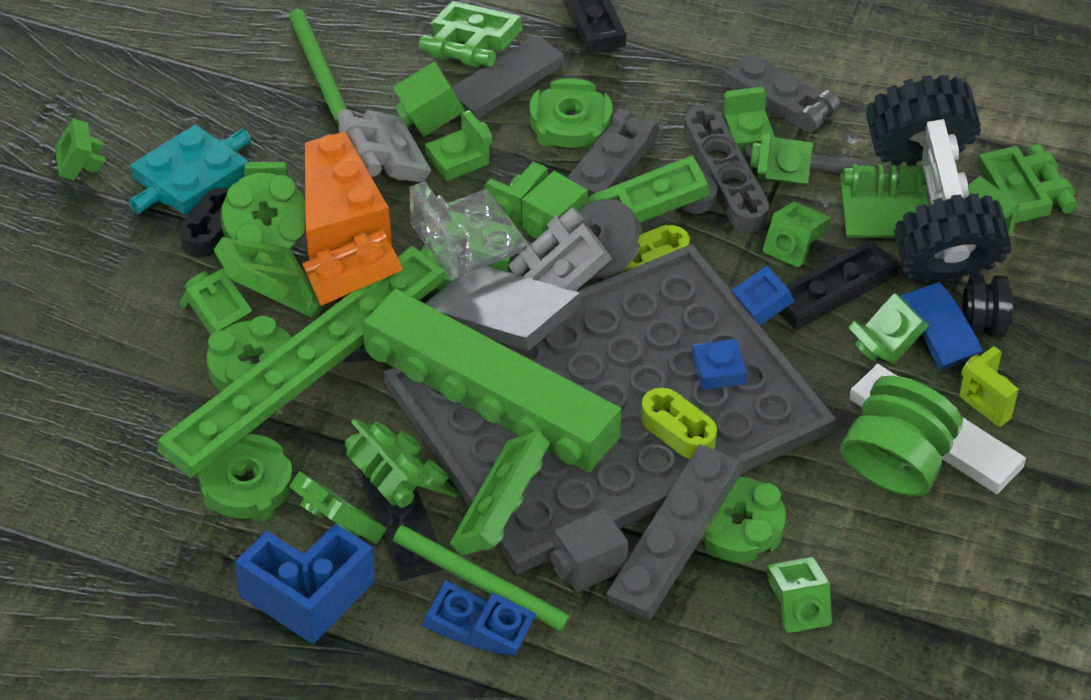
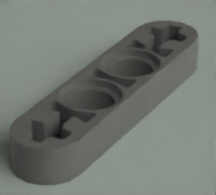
(729, 167)

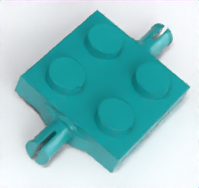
(188, 169)

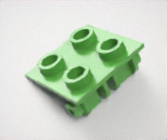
(879, 200)
(395, 463)

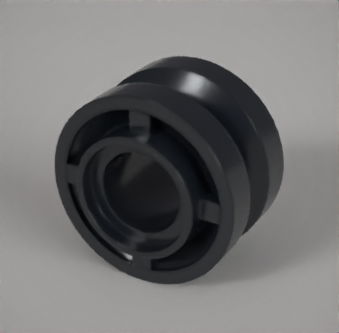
(988, 304)

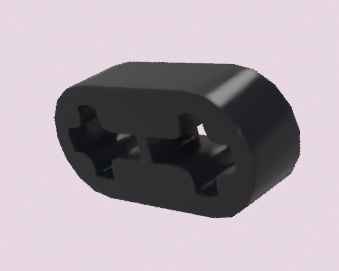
(203, 219)

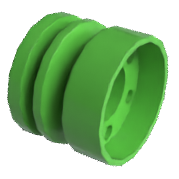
(902, 436)

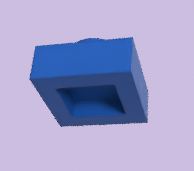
(763, 295)
(719, 364)

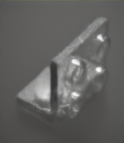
(465, 231)

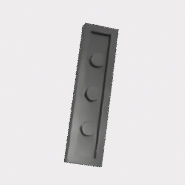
(674, 532)

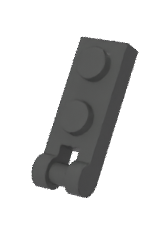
(784, 93)
(614, 153)

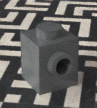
(589, 550)

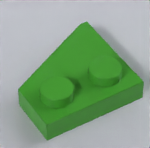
(270, 272)
(325, 502)

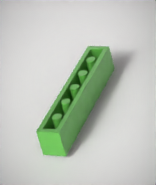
(491, 379)

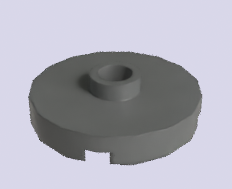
(616, 230)

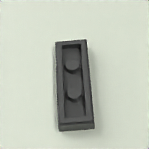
(508, 76)

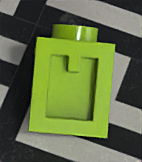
(986, 389)

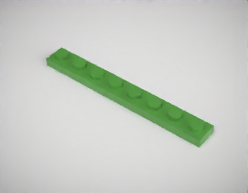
(290, 369)

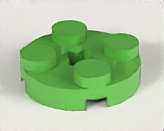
(570, 131)
(268, 191)
(238, 341)
(250, 498)
(762, 530)

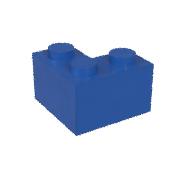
(309, 588)

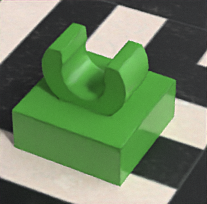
(78, 150)

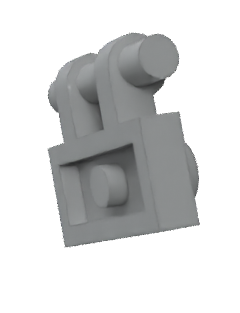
(385, 142)
(569, 263)

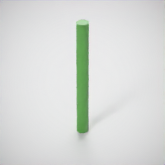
(317, 62)
(480, 577)

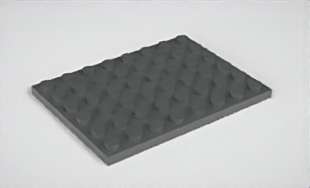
(620, 345)

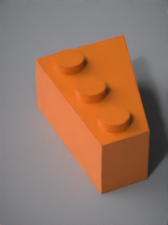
(340, 195)

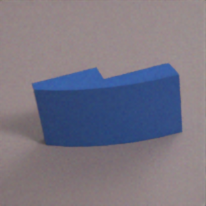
(948, 333)
(484, 624)

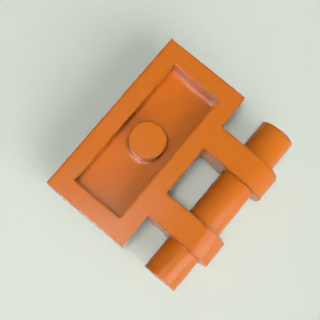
(351, 266)

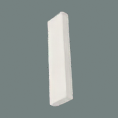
(972, 451)

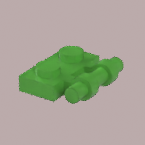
(476, 27)
(1019, 179)

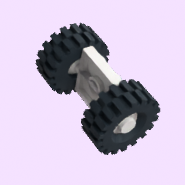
(932, 125)

